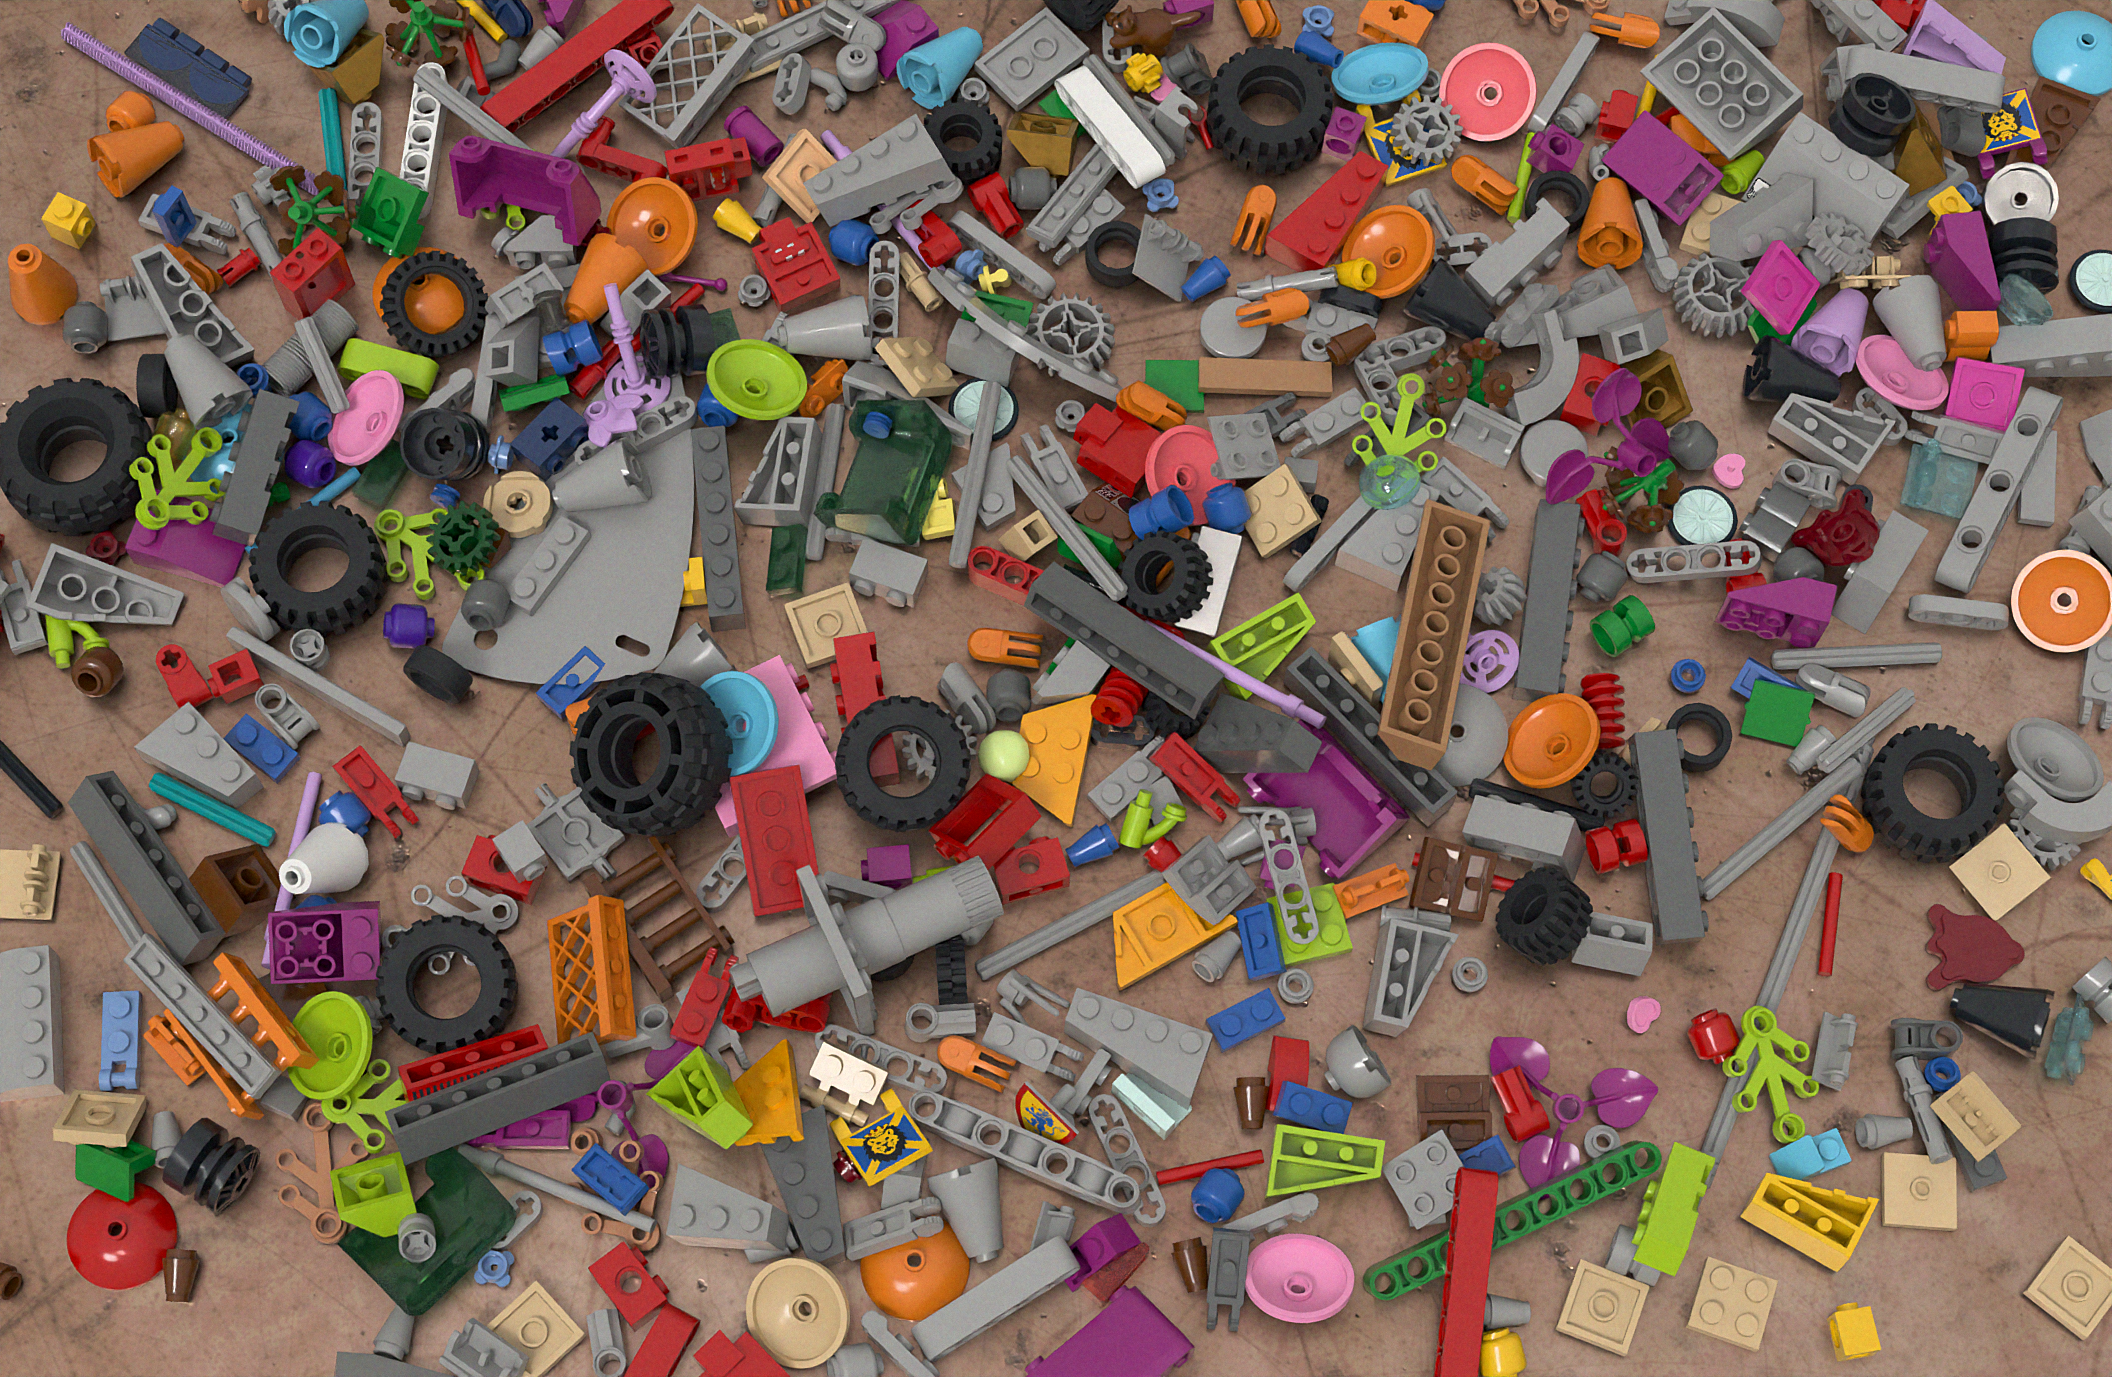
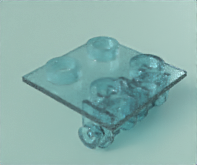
(1938, 481)
(2071, 1032)

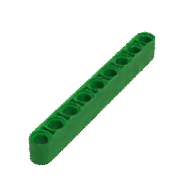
(1529, 1215)

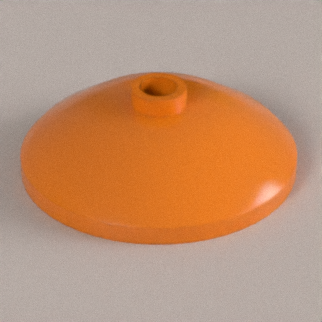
(643, 211)
(1391, 235)
(432, 306)
(2058, 626)
(1551, 740)
(921, 1290)

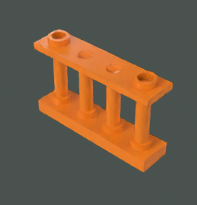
(272, 1026)

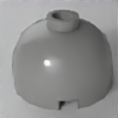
(1355, 1065)

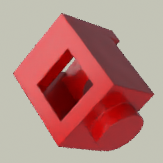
(1616, 116)
(234, 667)

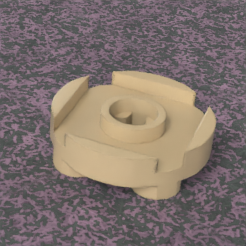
(535, 495)

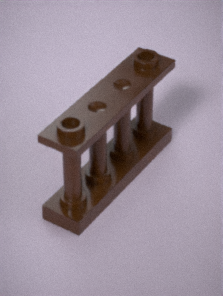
(642, 949)

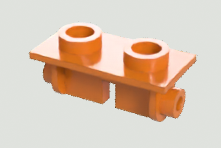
(825, 389)
(1371, 890)
(173, 1050)

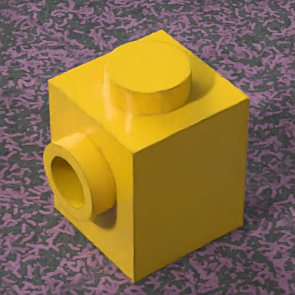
(68, 220)

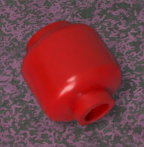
(1713, 1035)

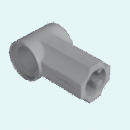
(944, 1021)
(652, 1030)
(607, 1341)

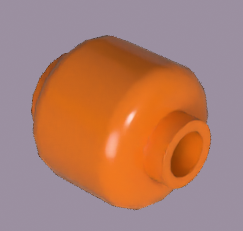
(130, 111)

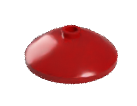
(134, 1254)

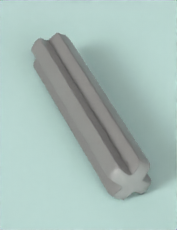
(322, 365)

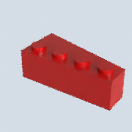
(1321, 225)
(860, 686)

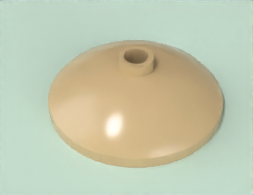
(779, 1315)

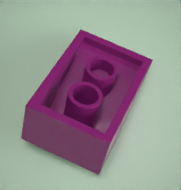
(1963, 261)
(186, 549)

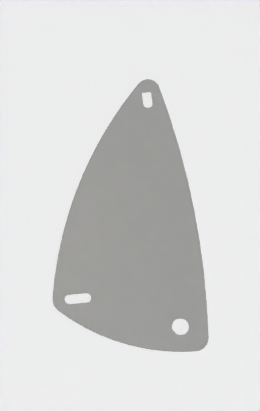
(610, 586)

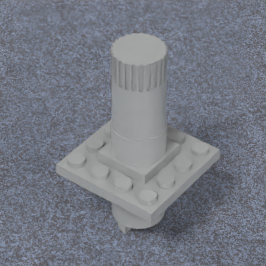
(851, 945)

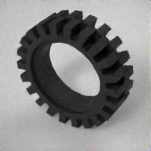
(403, 328)

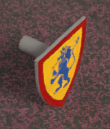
(1043, 1116)

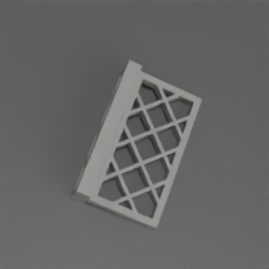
(714, 87)

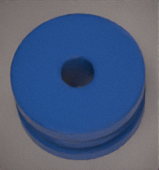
(877, 425)
(445, 495)

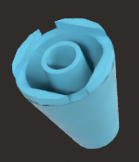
(324, 29)
(939, 66)
(1377, 646)

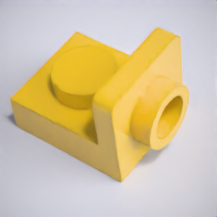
(1948, 202)
(694, 584)

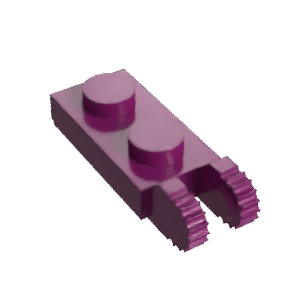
(541, 1131)

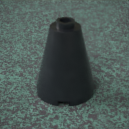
(1449, 304)
(1785, 371)
(2005, 1013)

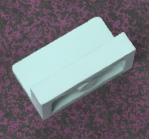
(1151, 1106)

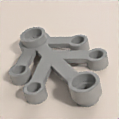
(911, 217)
(482, 916)

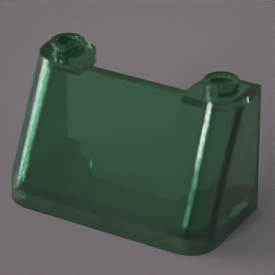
(890, 476)
(467, 1220)

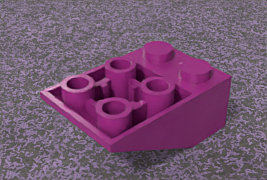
(1662, 168)
(1785, 610)
(325, 943)

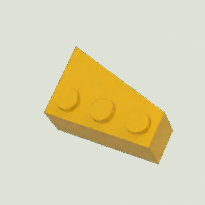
(1810, 1218)

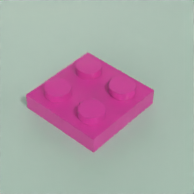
(1780, 287)
(1984, 392)

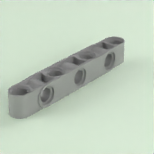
(1989, 508)
(1025, 1151)

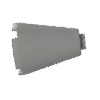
(1915, 320)
(829, 330)
(204, 382)
(605, 480)
(695, 657)
(972, 1207)

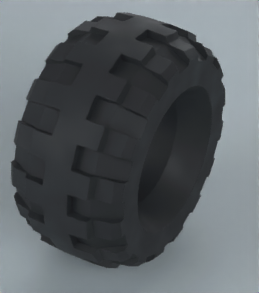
(50, 422)
(690, 760)

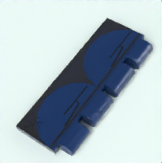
(189, 67)

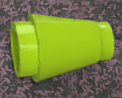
(1741, 172)

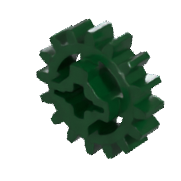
(463, 538)

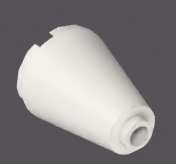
(325, 861)

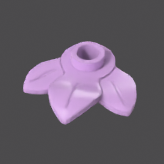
(611, 417)

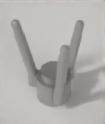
(1424, 202)
(1301, 820)
(1020, 989)

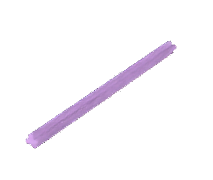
(181, 102)

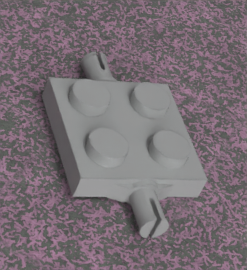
(573, 834)

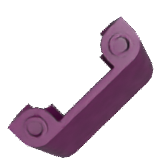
(499, 173)
(1348, 804)
(1121, 1341)

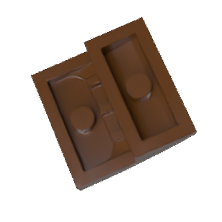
(1453, 879)
(1456, 1106)

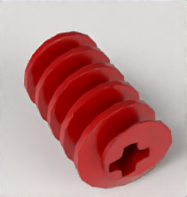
(1600, 694)
(1118, 699)

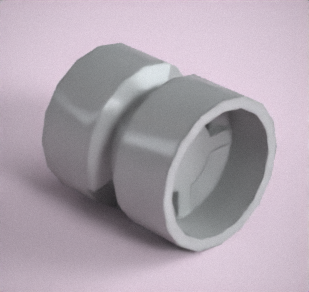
(2097, 987)
(1621, 1258)

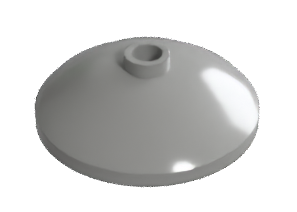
(1483, 739)
(2055, 759)

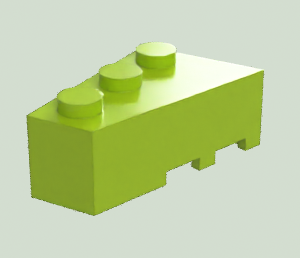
(1263, 641)
(703, 1098)
(1320, 1160)
(1671, 1209)

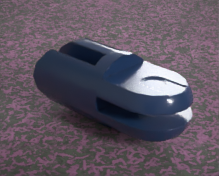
(512, 16)

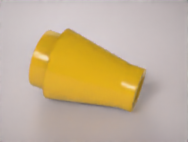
(736, 220)
(1356, 273)

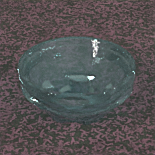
(2023, 302)
(1391, 490)

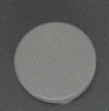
(1224, 336)
(1545, 443)
(248, 610)

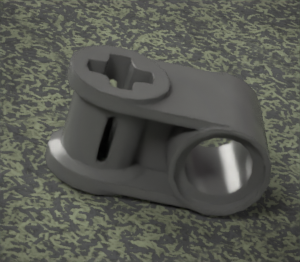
(1188, 70)
(1961, 130)
(1918, 1038)

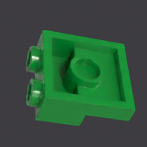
(391, 214)

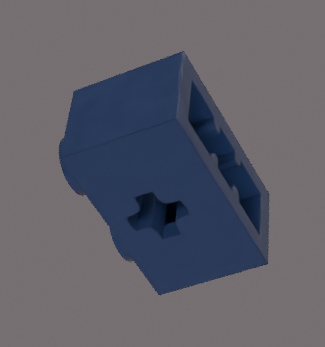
(550, 439)

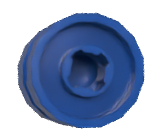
(584, 343)
(1166, 511)

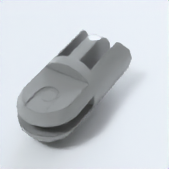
(851, 25)
(1834, 689)
(966, 698)

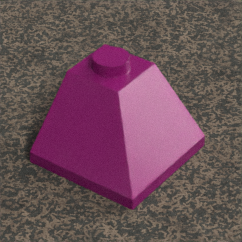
(905, 29)

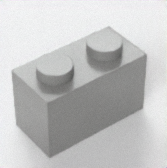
(980, 354)
(888, 573)
(436, 776)
(1615, 944)

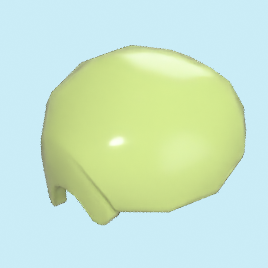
(1003, 755)

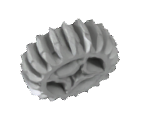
(1707, 308)
(1094, 328)

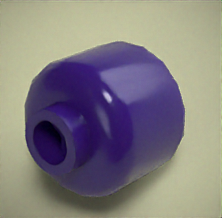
(310, 464)
(407, 626)

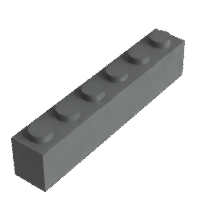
(718, 529)
(1547, 601)
(1124, 640)
(1357, 727)
(1666, 828)
(146, 868)
(498, 1098)

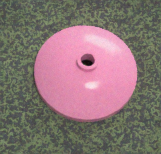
(1895, 378)
(370, 421)
(1299, 1278)

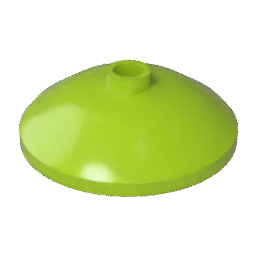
(756, 379)
(342, 1039)

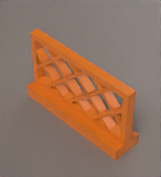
(609, 973)

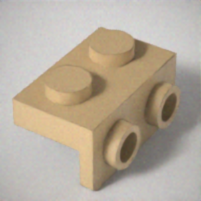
(1975, 1116)

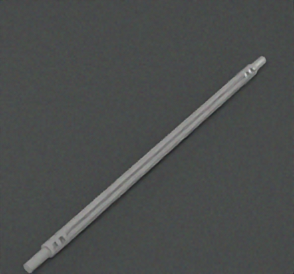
(1782, 965)

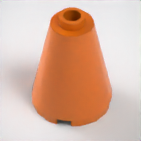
(134, 154)
(1610, 227)
(601, 264)
(39, 285)

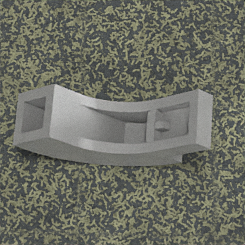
(1754, 19)
(1555, 372)
(2058, 819)

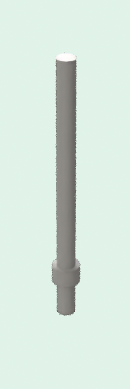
(495, 1163)

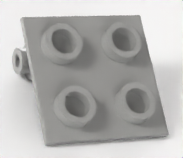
(1164, 256)
(128, 310)
(1242, 446)
(1425, 1178)

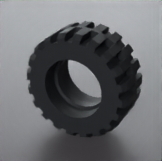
(1275, 73)
(307, 530)
(913, 716)
(1956, 759)
(412, 950)

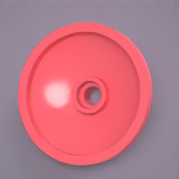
(1475, 72)
(1184, 453)

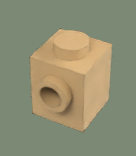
(1028, 537)

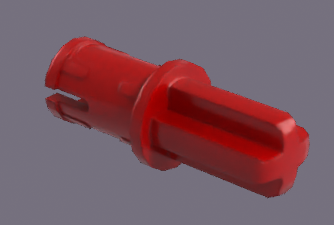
(592, 374)

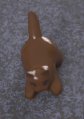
(1150, 29)

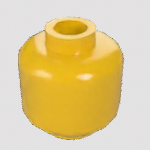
(1501, 1353)

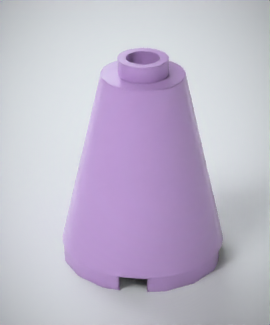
(1834, 331)

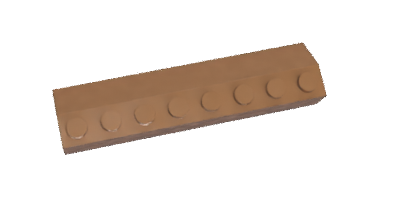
(1433, 634)

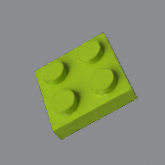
(1332, 934)

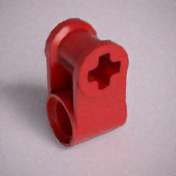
(183, 681)

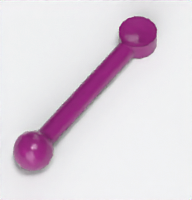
(720, 284)

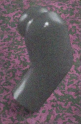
(506, 60)

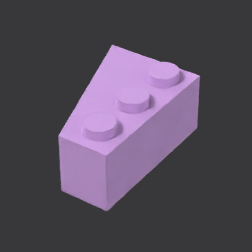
(1946, 39)

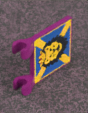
(2009, 130)

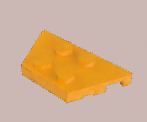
(1058, 753)
(1157, 932)
(771, 1097)

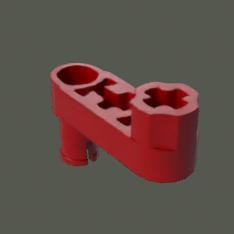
(615, 162)
(938, 239)
(807, 1017)

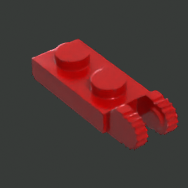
(1193, 775)
(373, 788)
(703, 1002)

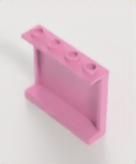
(797, 737)

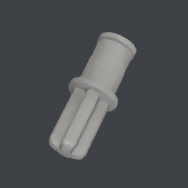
(1430, 919)

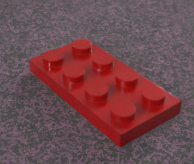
(773, 836)

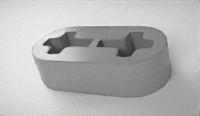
(1108, 51)
(791, 83)
(1459, 241)
(1881, 410)
(523, 1222)

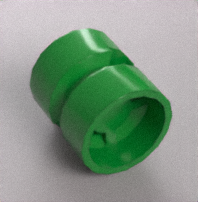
(1618, 628)

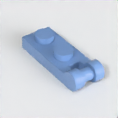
(121, 1039)

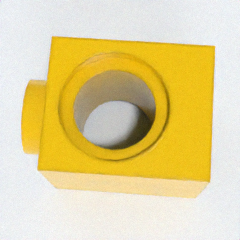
(1853, 1332)

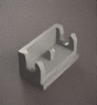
(1172, 123)
(516, 297)
(1484, 433)
(482, 1353)

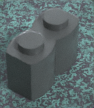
(1775, 520)

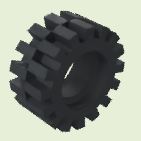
(1168, 721)
(1618, 798)
(951, 972)

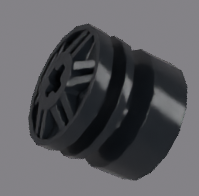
(2026, 249)
(676, 341)
(427, 446)
(211, 1166)

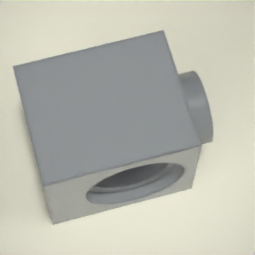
(521, 852)

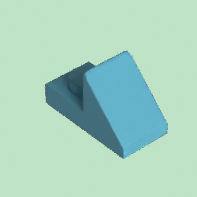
(1811, 1156)

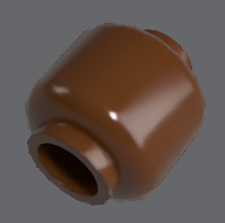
(97, 671)

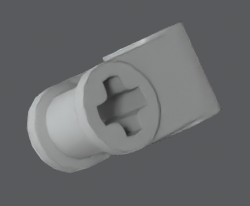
(1811, 481)
(289, 719)

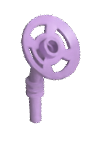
(630, 77)
(633, 375)
(1487, 661)

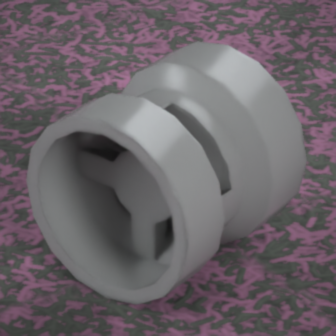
(1581, 111)
(307, 643)
(416, 1246)

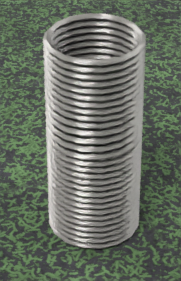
(292, 369)

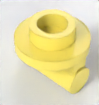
(991, 281)

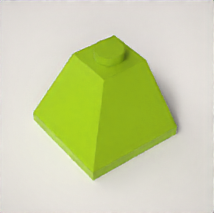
(374, 1194)

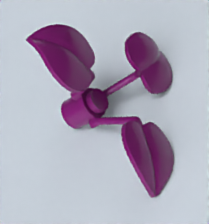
(1639, 452)
(1619, 1093)
(619, 1100)

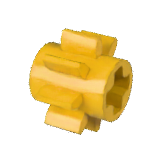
(1143, 72)

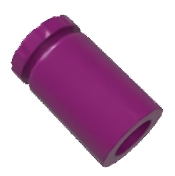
(760, 140)

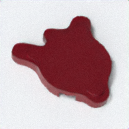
(1841, 535)
(1969, 949)

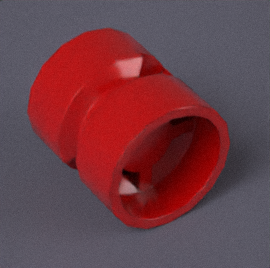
(1605, 851)

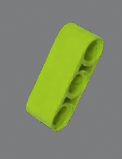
(412, 370)

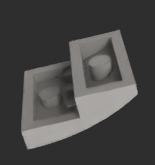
(1208, 880)

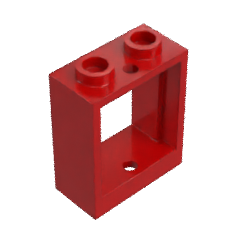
(320, 268)
(973, 810)

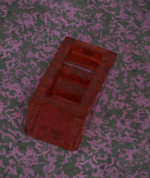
(1109, 1279)

